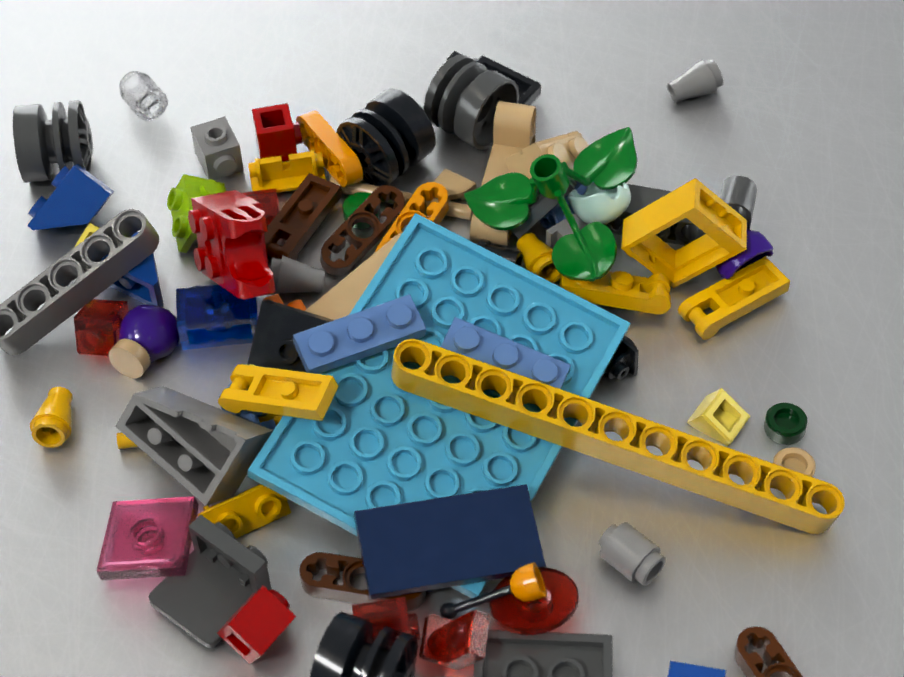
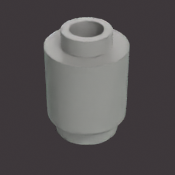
(631, 553)

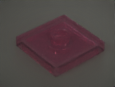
(147, 538)

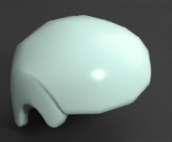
(600, 204)

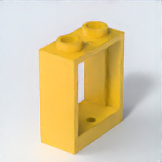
(722, 224)

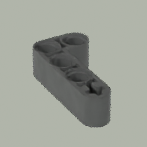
(736, 191)

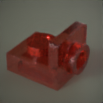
(97, 326)
(388, 613)
(455, 641)

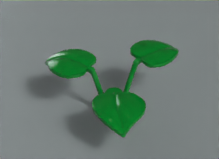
(587, 252)

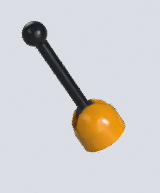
(525, 585)

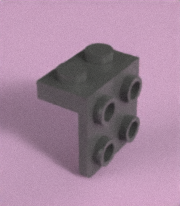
(215, 585)

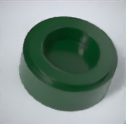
(785, 423)

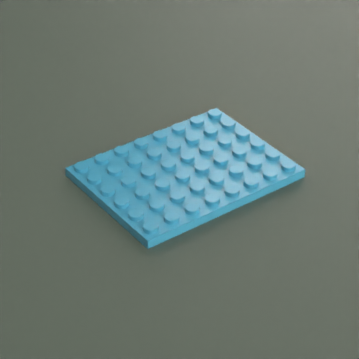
(402, 448)

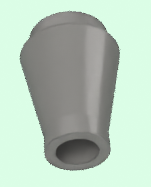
(697, 81)
(296, 277)

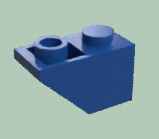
(72, 203)

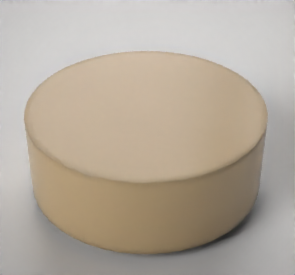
(129, 358)
(796, 460)

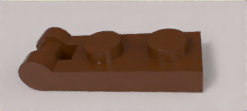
(301, 216)

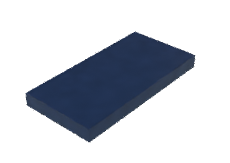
(447, 541)

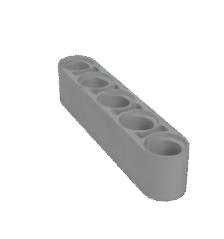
(92, 279)

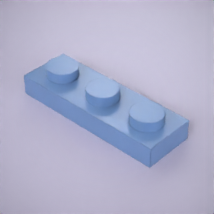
(359, 335)
(504, 353)

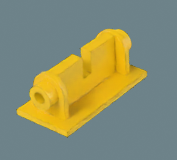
(285, 176)
(248, 510)

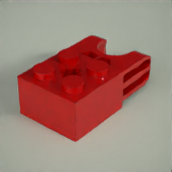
(232, 243)

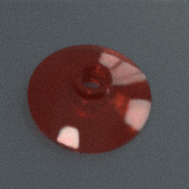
(541, 614)

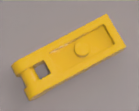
(624, 291)
(734, 297)
(278, 392)

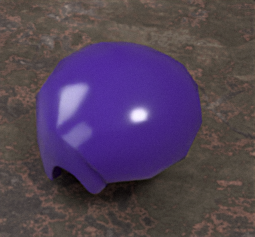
(757, 248)
(151, 328)

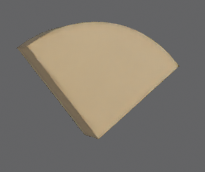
(455, 184)

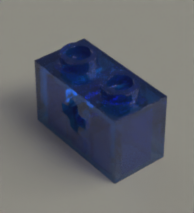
(214, 317)

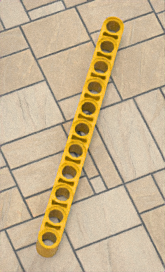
(635, 432)

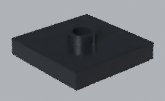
(274, 335)

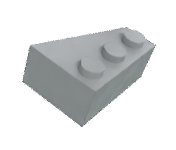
(193, 441)

